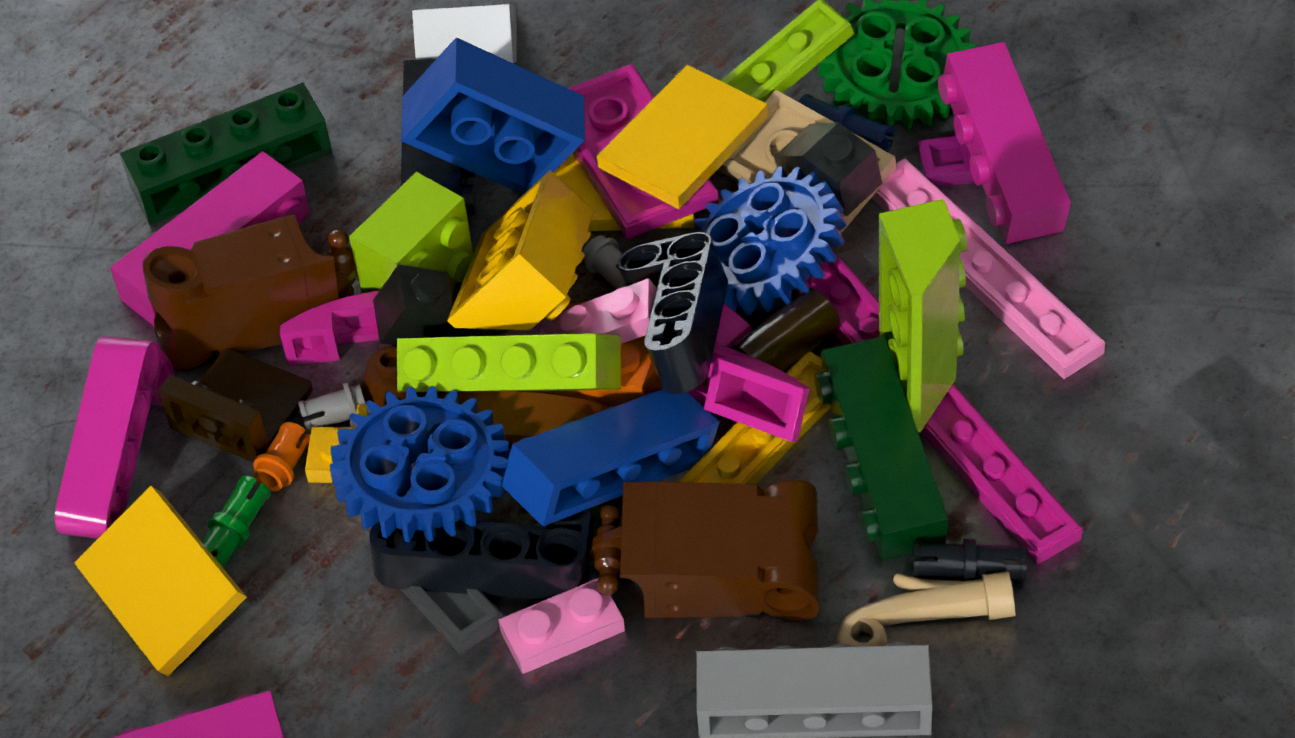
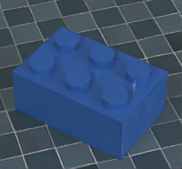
(492, 117)

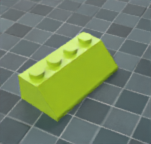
(922, 300)

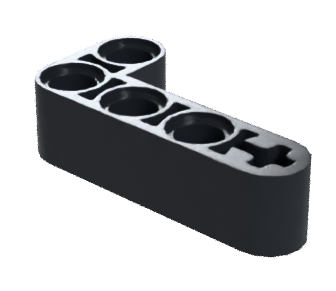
(685, 307)
(488, 558)

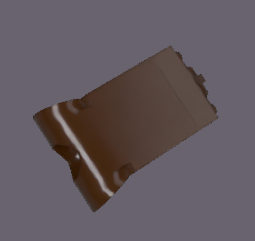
(241, 288)
(713, 548)

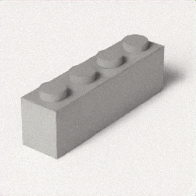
(814, 692)

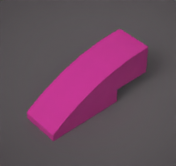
(753, 393)

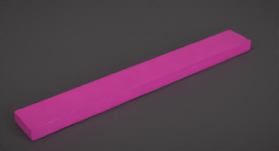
(963, 436)

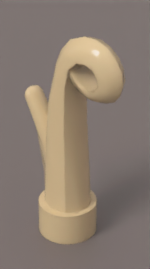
(927, 602)

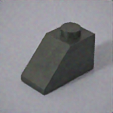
(834, 157)
(416, 305)

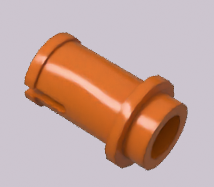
(278, 462)

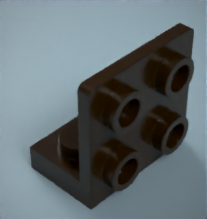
(235, 404)

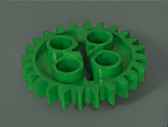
(862, 65)

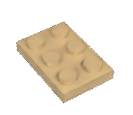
(784, 123)

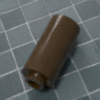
(791, 331)

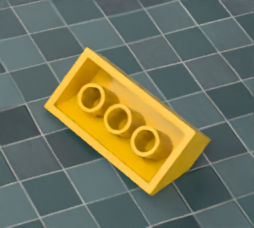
(525, 261)

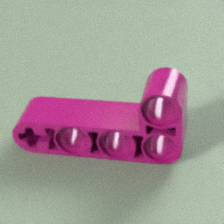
(109, 433)

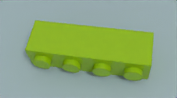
(510, 363)

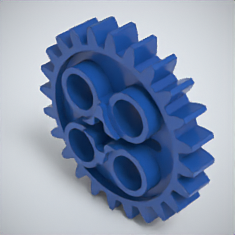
(773, 236)
(390, 455)

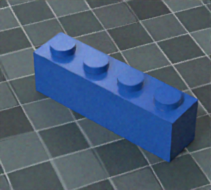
(593, 456)

